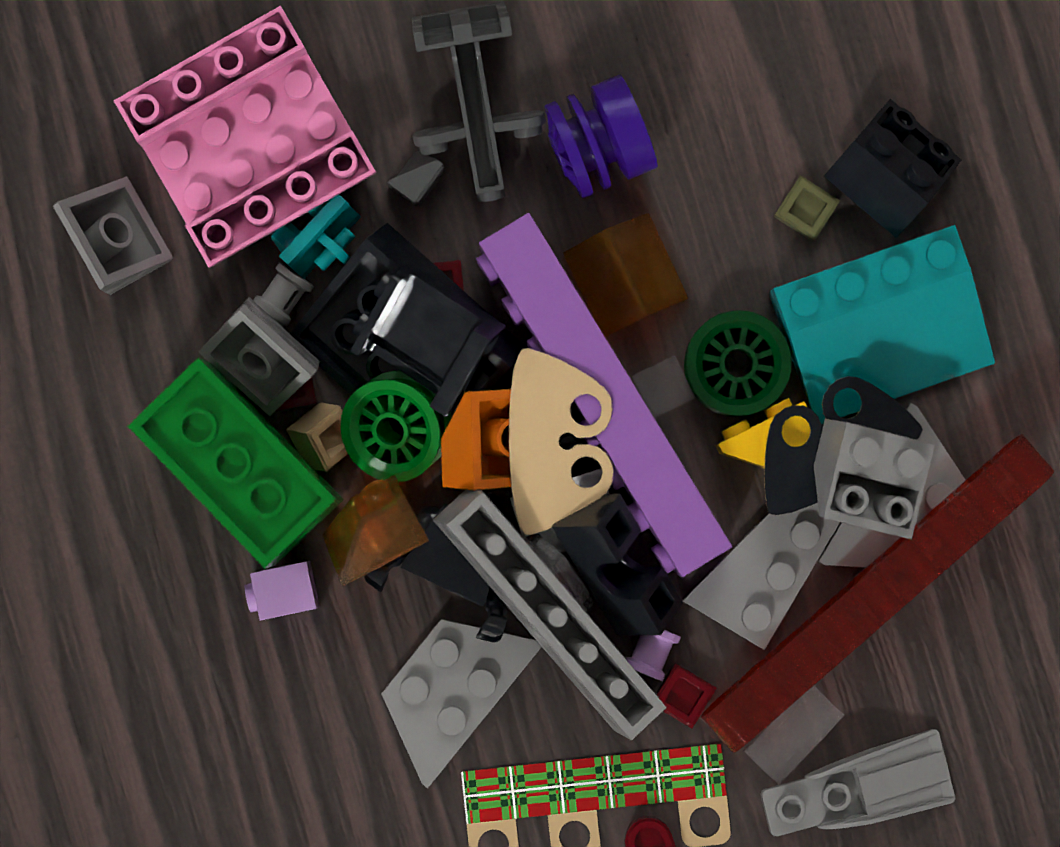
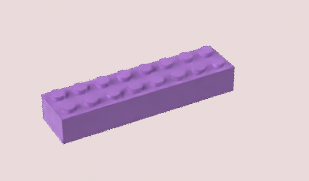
(639, 451)

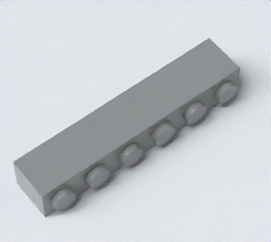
(549, 613)

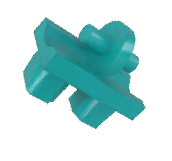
(320, 240)

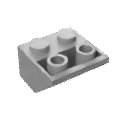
(870, 477)

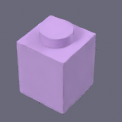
(282, 591)

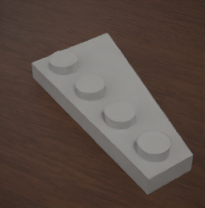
(763, 574)

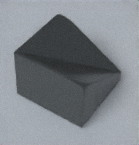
(417, 178)

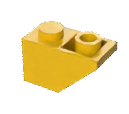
(749, 443)

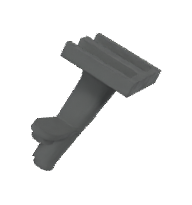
(462, 32)

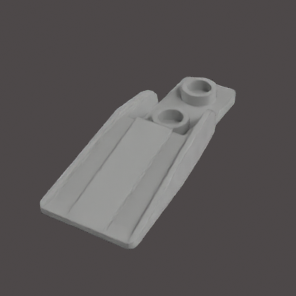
(864, 787)

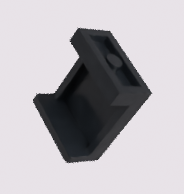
(428, 334)

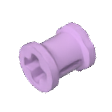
(652, 653)

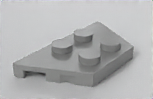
(861, 546)
(450, 690)

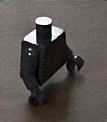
(447, 567)

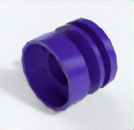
(600, 136)

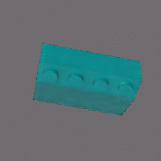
(886, 318)

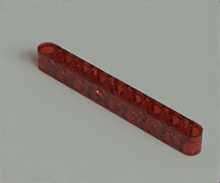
(877, 593)

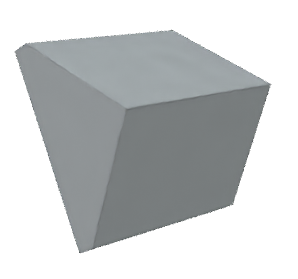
(113, 234)
(260, 357)

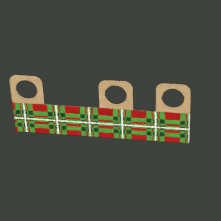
(582, 786)

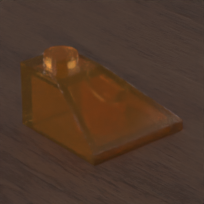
(373, 530)

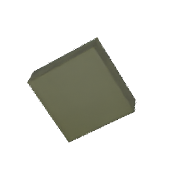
(806, 208)

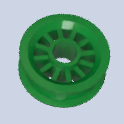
(372, 402)

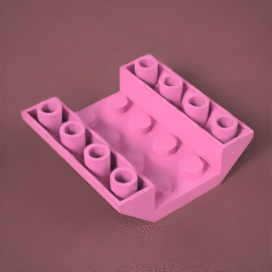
(245, 136)

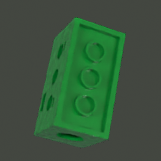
(235, 463)

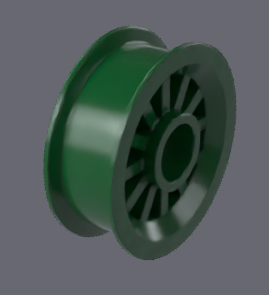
(777, 349)

